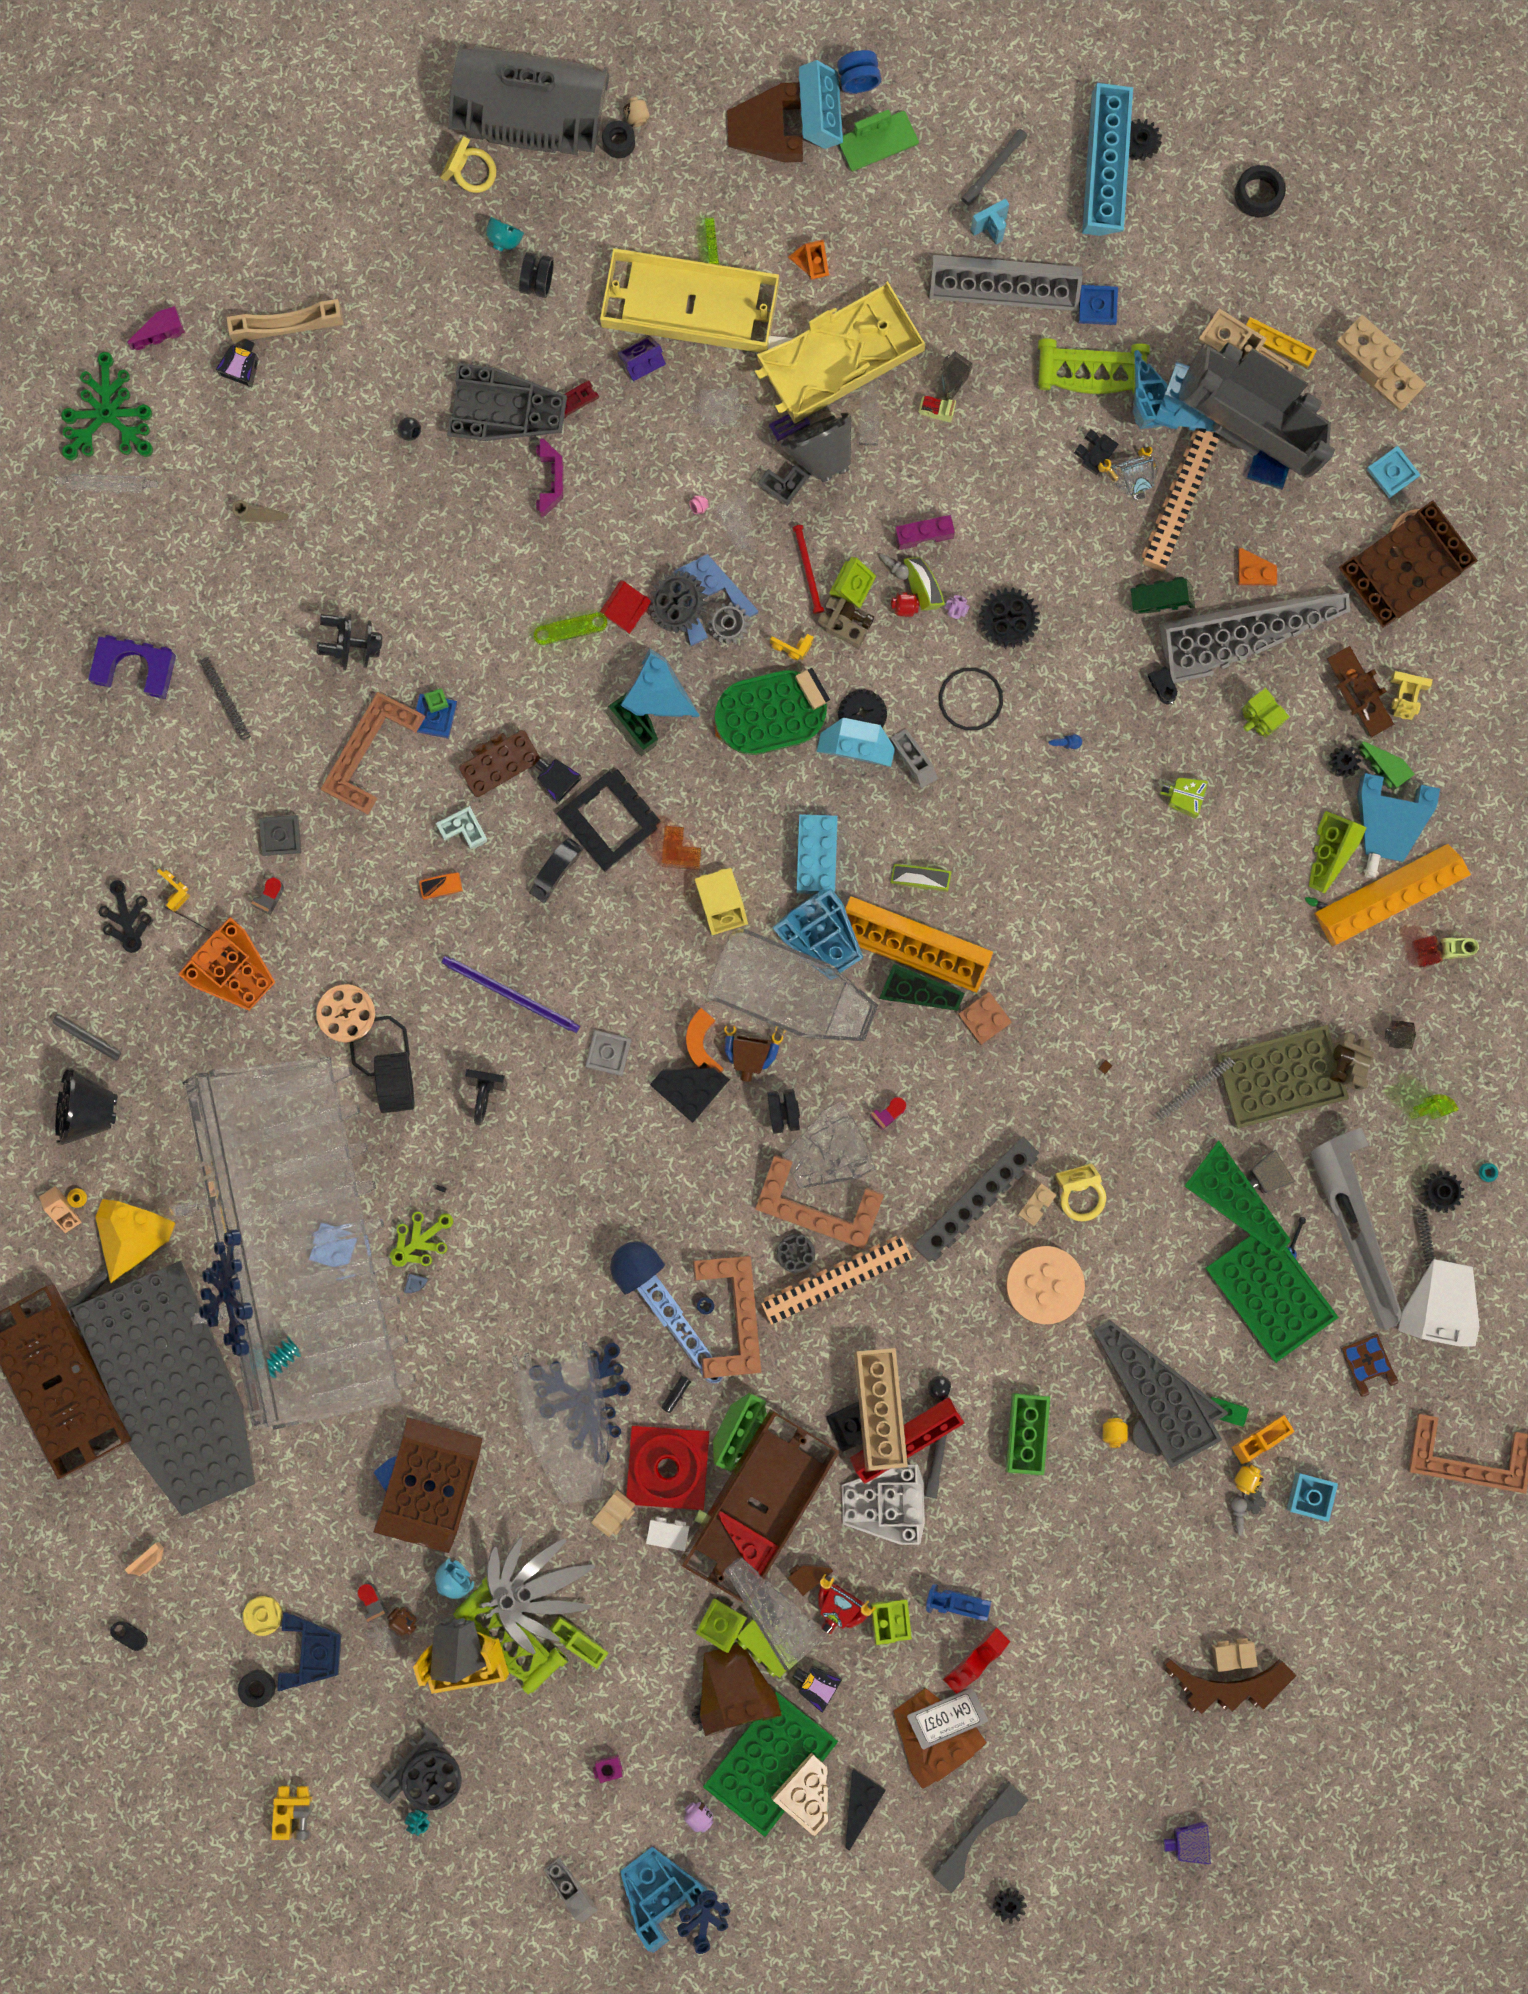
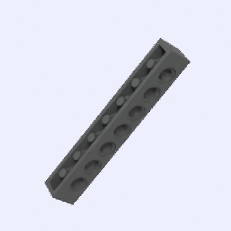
(1021, 1147)

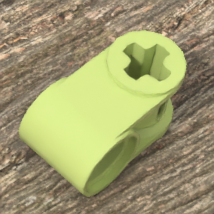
(1454, 947)

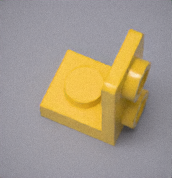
(804, 645)
(177, 899)

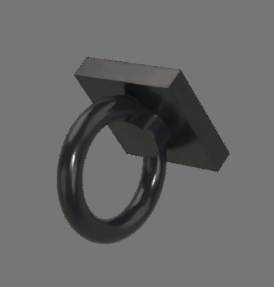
(485, 1084)

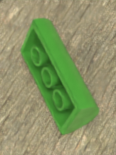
(1027, 1434)

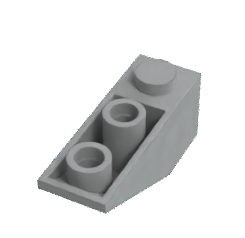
(570, 1891)

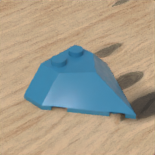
(1148, 393)
(658, 690)

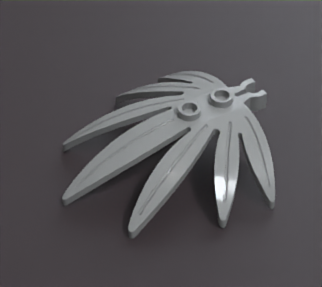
(514, 1597)

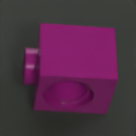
(614, 1762)

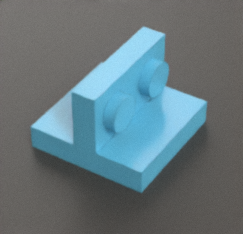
(993, 220)

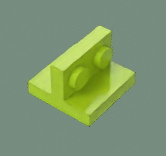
(853, 582)

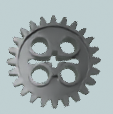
(678, 601)

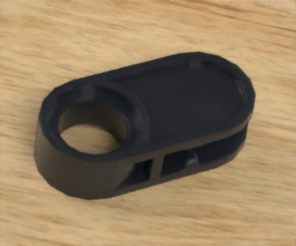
(133, 1637)

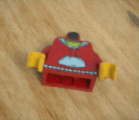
(840, 1607)

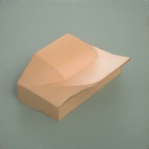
(146, 1560)

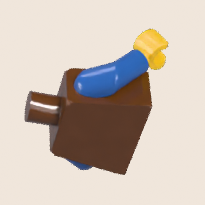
(750, 1053)

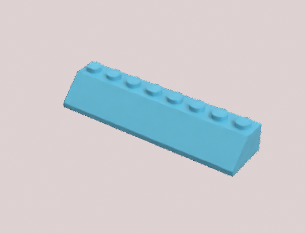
(1107, 159)

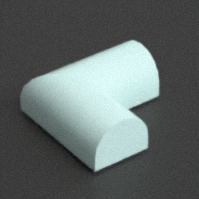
(464, 822)

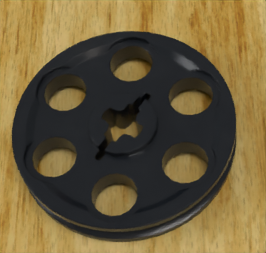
(437, 1787)

